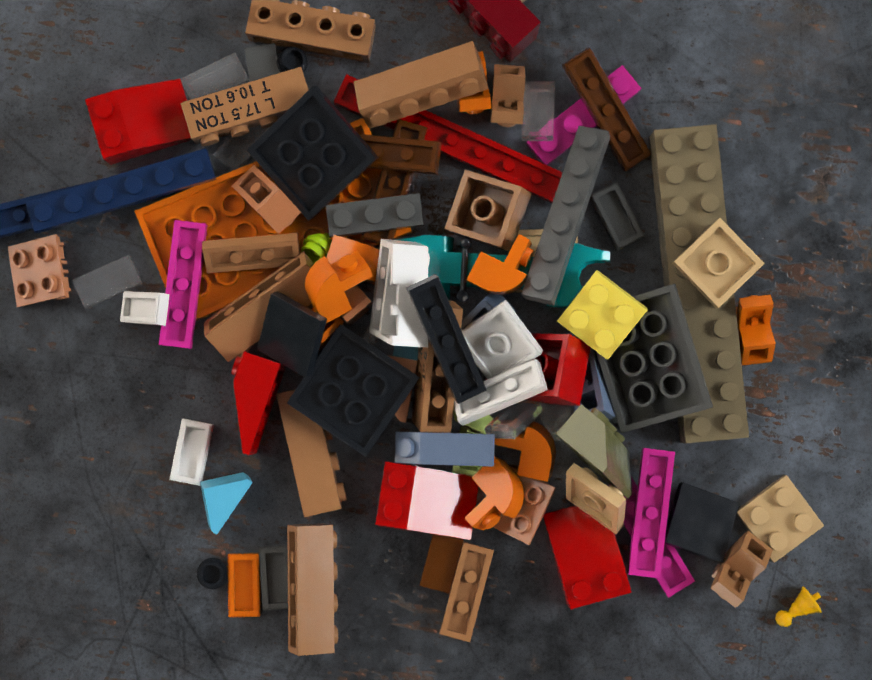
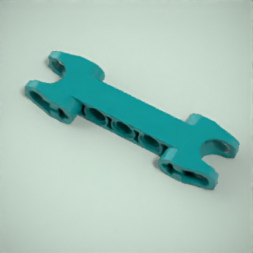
(448, 265)

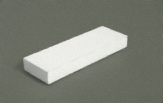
(503, 392)

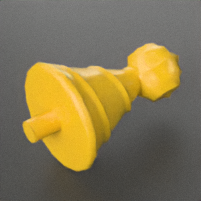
(803, 605)

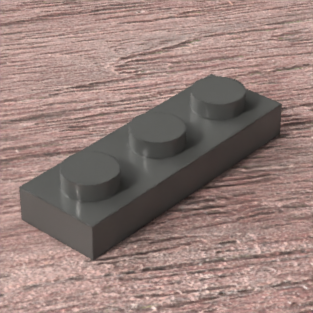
(374, 215)

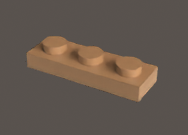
(250, 252)
(466, 591)

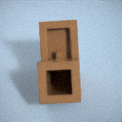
(508, 95)
(740, 566)

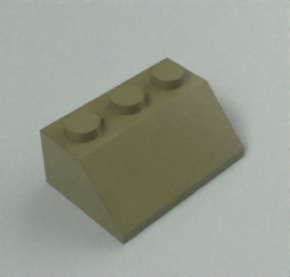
(598, 446)

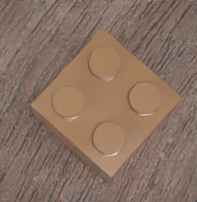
(488, 210)

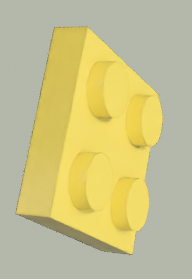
(602, 314)

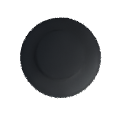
(291, 58)
(212, 573)

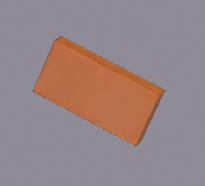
(244, 585)

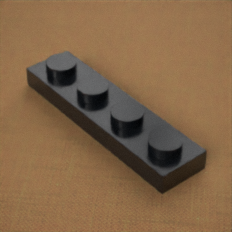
(446, 338)

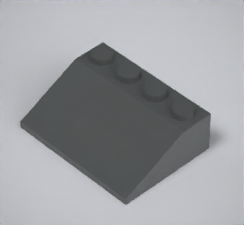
(656, 366)

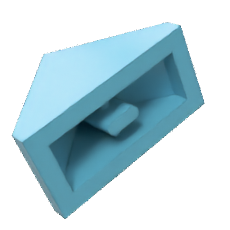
(222, 496)

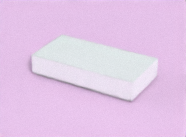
(144, 308)
(191, 452)

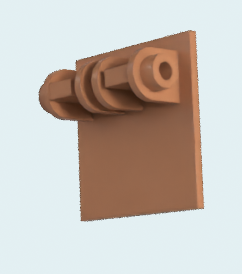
(39, 271)
(536, 500)

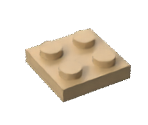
(718, 263)
(595, 498)
(780, 517)

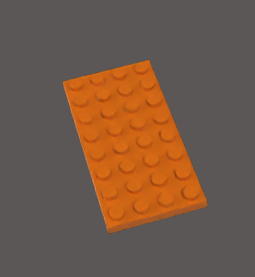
(232, 217)

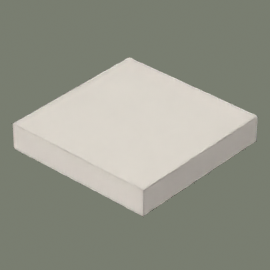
(500, 341)

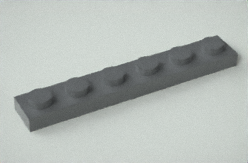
(566, 215)

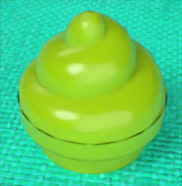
(316, 246)

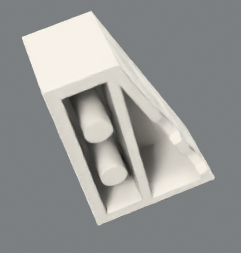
(392, 309)

